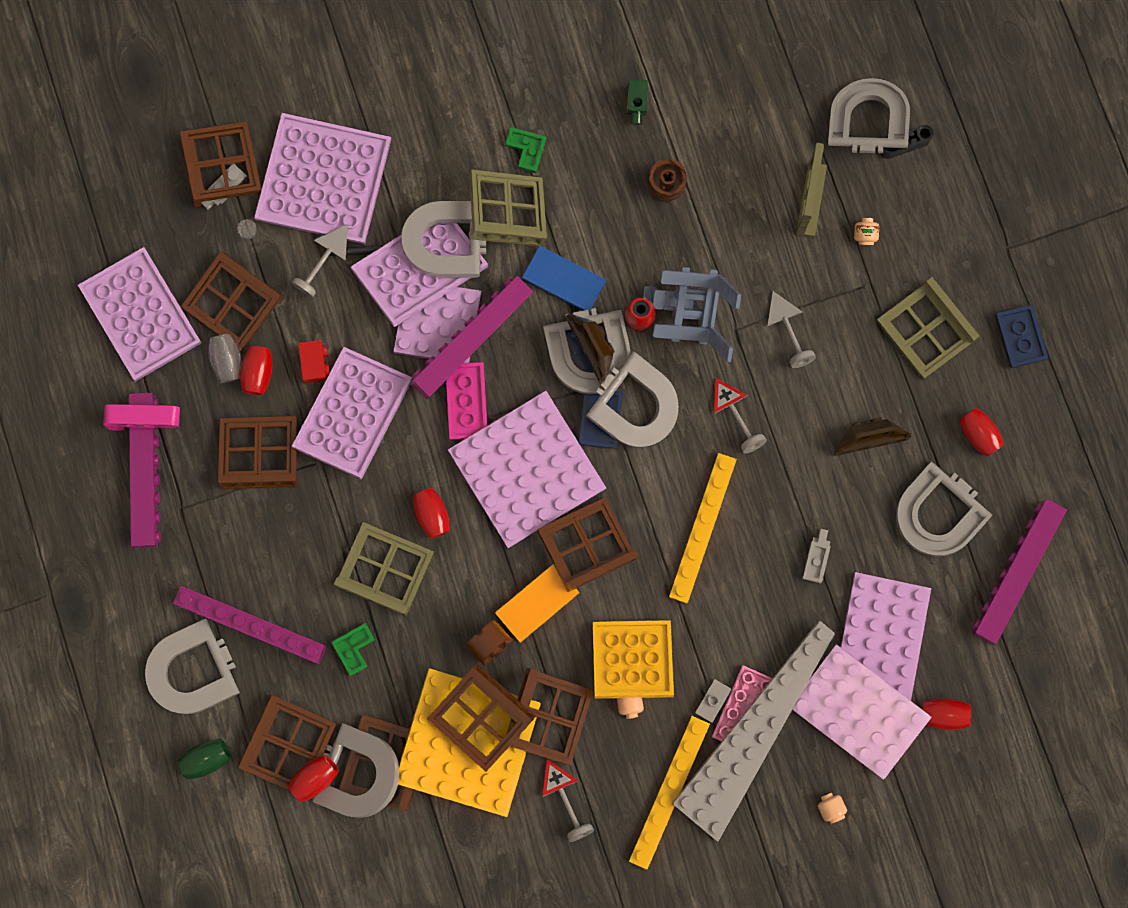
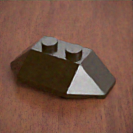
(593, 345)
(871, 435)

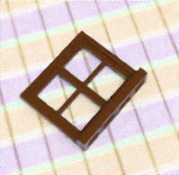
(193, 166)
(247, 279)
(257, 478)
(599, 568)
(525, 695)
(499, 697)
(261, 734)
(405, 793)

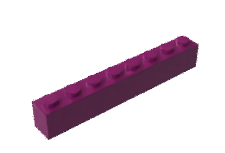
(471, 338)
(144, 480)
(1019, 571)
(250, 625)

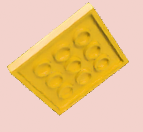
(633, 659)

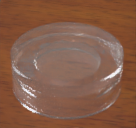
(247, 229)

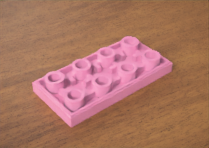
(744, 692)

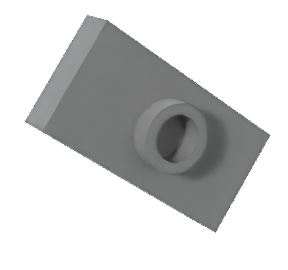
(713, 701)

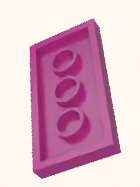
(466, 401)

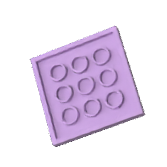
(436, 323)

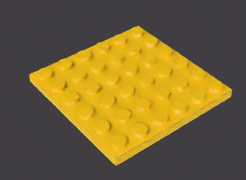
(442, 769)

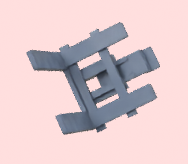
(682, 302)

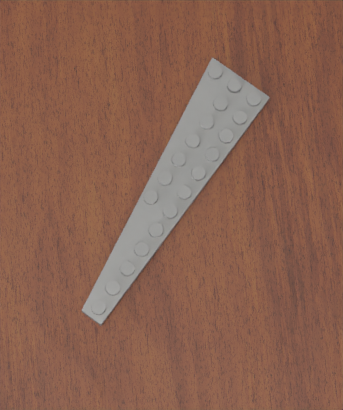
(728, 772)

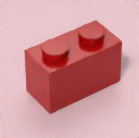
(313, 361)

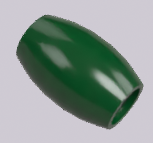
(204, 759)

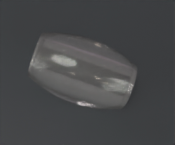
(225, 358)

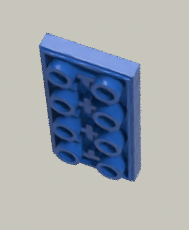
(564, 279)

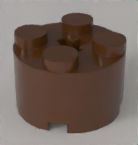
(667, 170)
(489, 643)

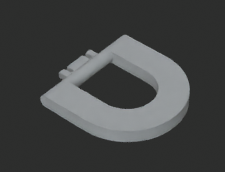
(862, 91)
(437, 265)
(560, 356)
(654, 382)
(911, 500)
(176, 644)
(386, 775)

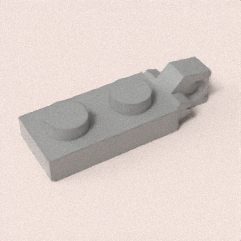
(234, 176)
(817, 558)

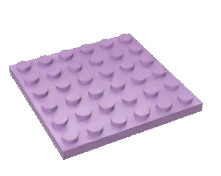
(322, 177)
(527, 469)

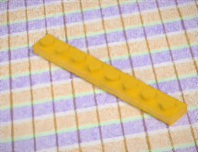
(702, 528)
(668, 792)

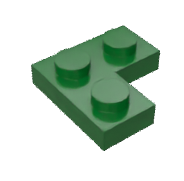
(530, 144)
(349, 646)

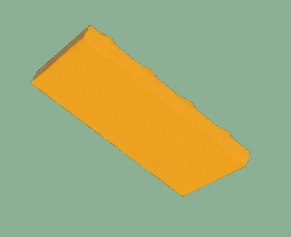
(535, 604)

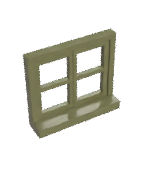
(812, 194)
(507, 232)
(948, 312)
(373, 594)

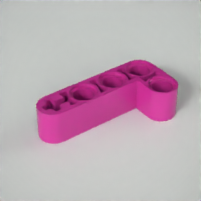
(143, 416)

